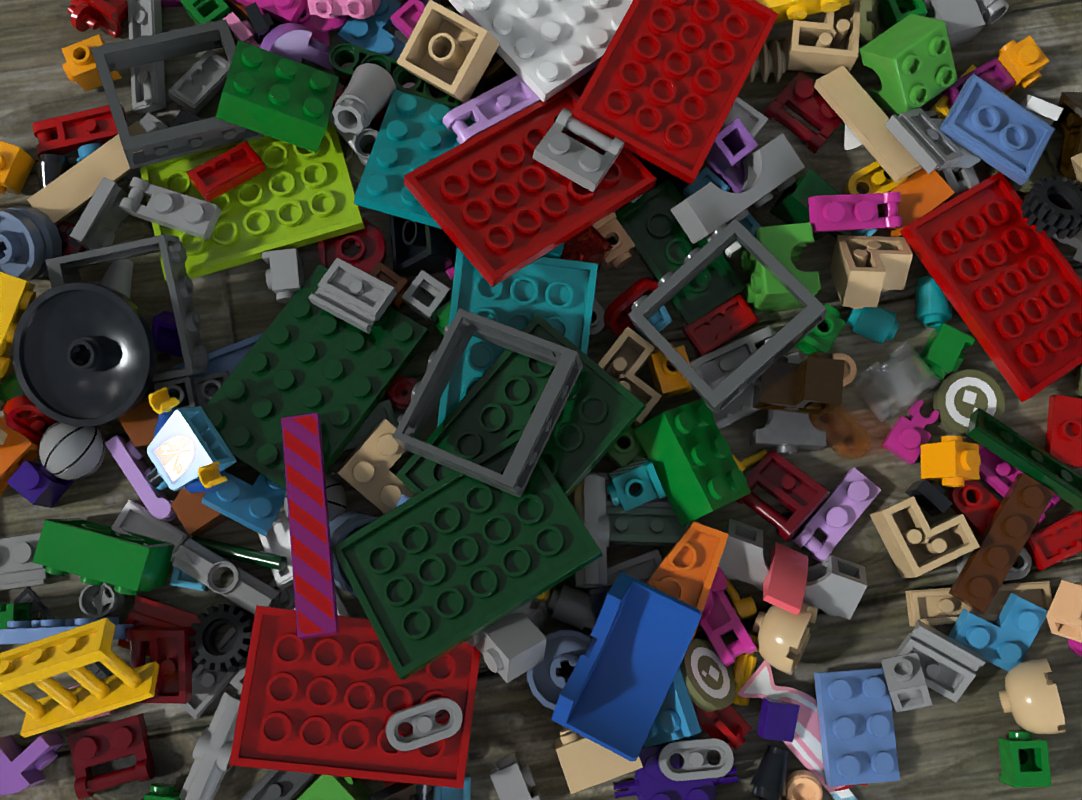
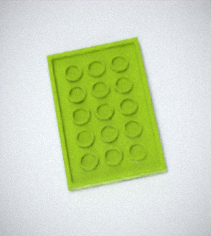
(288, 206)

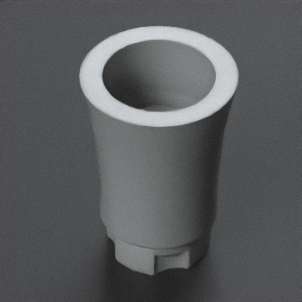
(363, 98)

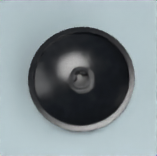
(84, 354)

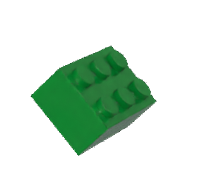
(277, 97)
(692, 460)
(103, 555)

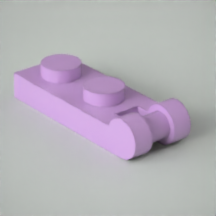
(490, 108)
(131, 463)
(837, 514)

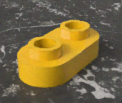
(871, 180)

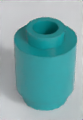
(931, 303)
(873, 323)

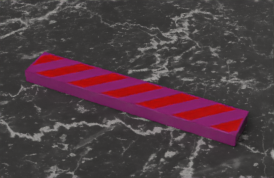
(309, 527)

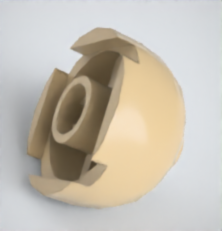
(784, 635)
(1033, 698)

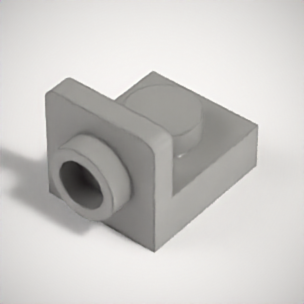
(906, 682)

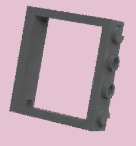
(175, 140)
(180, 286)
(767, 354)
(541, 423)

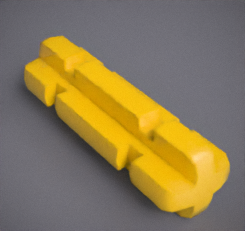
(743, 670)

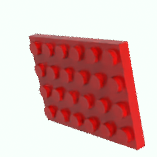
(674, 77)
(506, 204)
(1004, 283)
(328, 703)

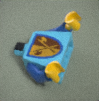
(186, 448)

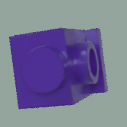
(38, 484)

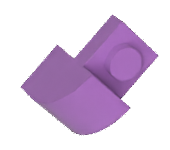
(293, 42)
(728, 151)
(22, 768)

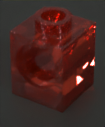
(587, 247)

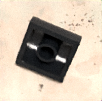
(419, 247)

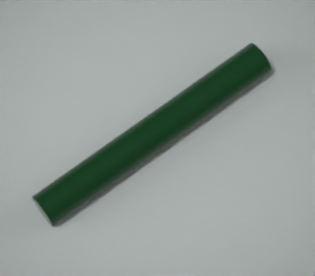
(244, 554)

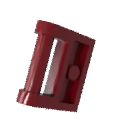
(808, 104)
(789, 487)
(171, 651)
(107, 744)

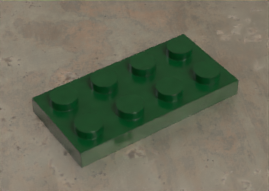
(664, 247)

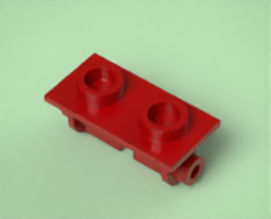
(724, 725)

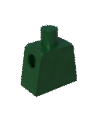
(793, 203)

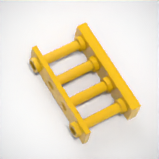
(70, 654)

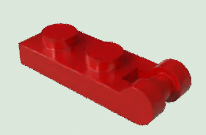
(75, 130)

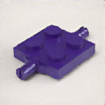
(652, 784)

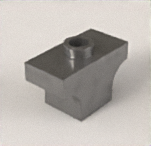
(787, 433)

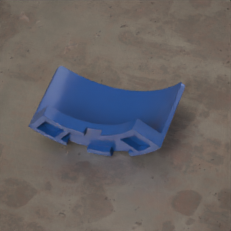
(627, 666)

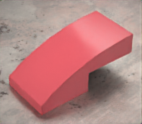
(786, 578)

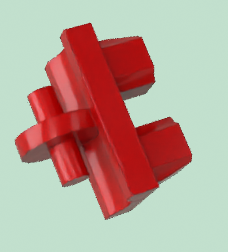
(98, 14)

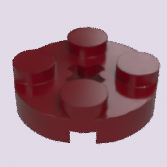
(368, 239)

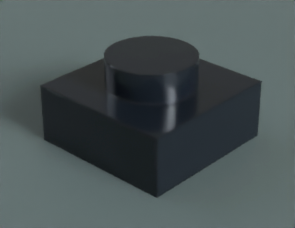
(930, 496)

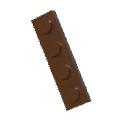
(1001, 542)

